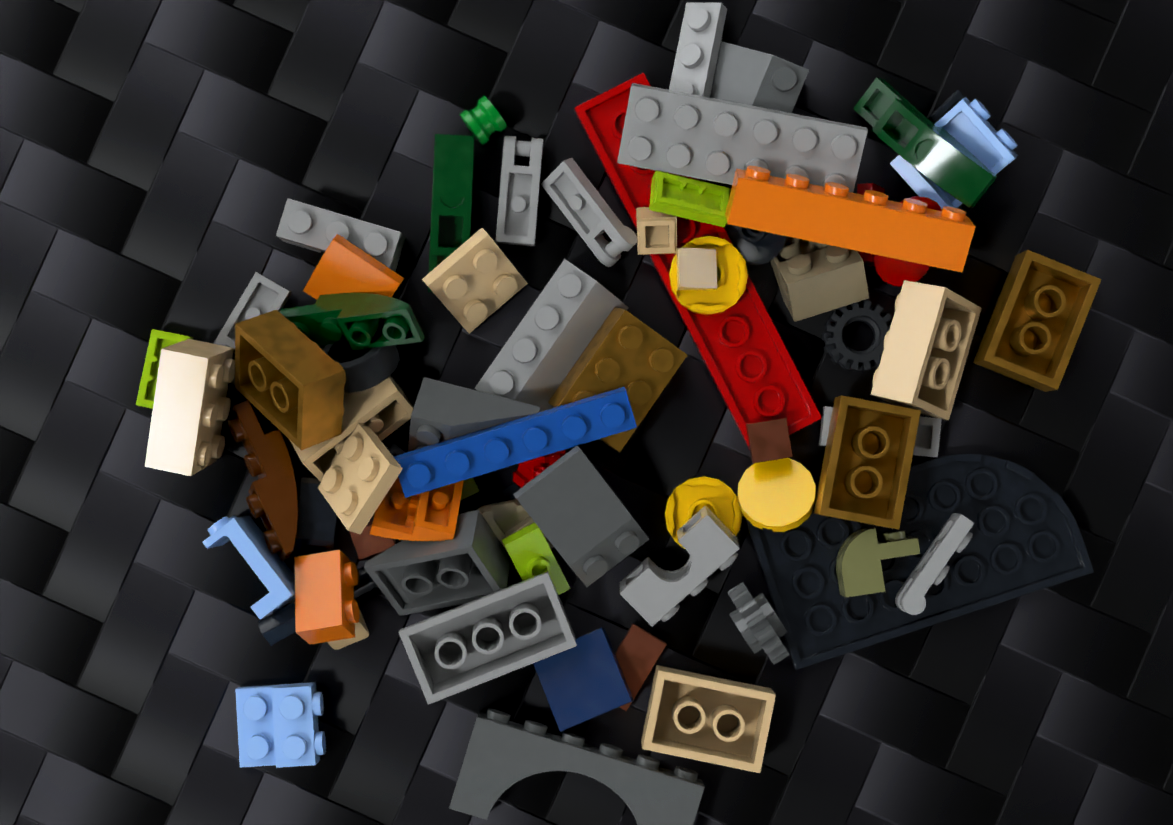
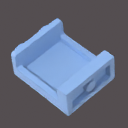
(970, 127)
(267, 566)

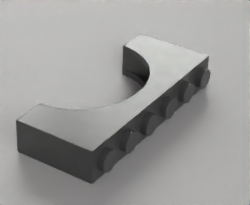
(508, 752)

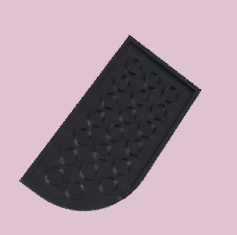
(1018, 546)

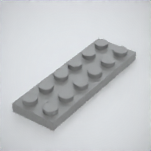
(715, 136)

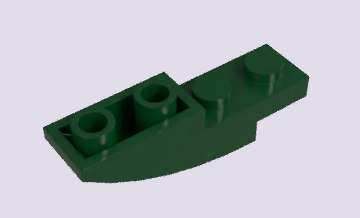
(924, 144)
(450, 196)
(357, 318)

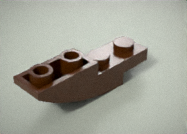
(275, 492)

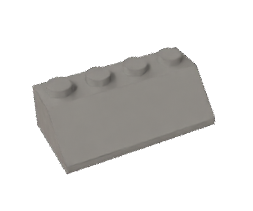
(550, 338)
(488, 637)

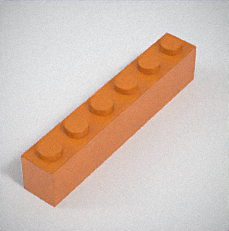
(850, 219)

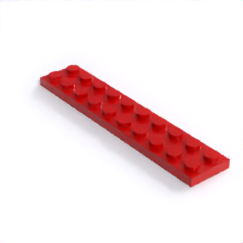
(736, 345)

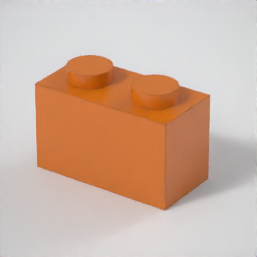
(325, 597)

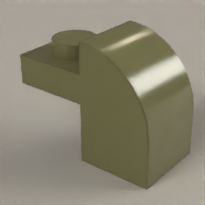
(861, 556)

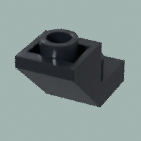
(315, 521)

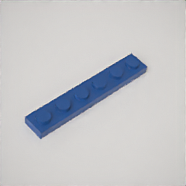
(515, 442)

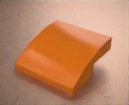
(350, 270)
(420, 516)

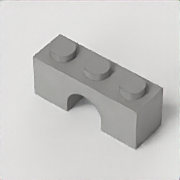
(316, 227)
(658, 591)

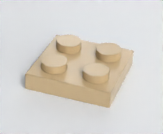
(475, 280)
(359, 478)

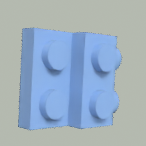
(279, 725)

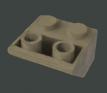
(818, 277)

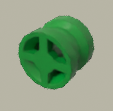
(483, 120)

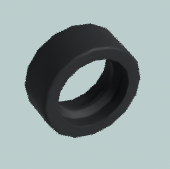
(364, 366)

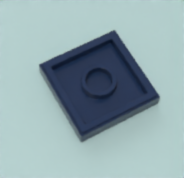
(583, 680)

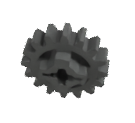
(758, 623)

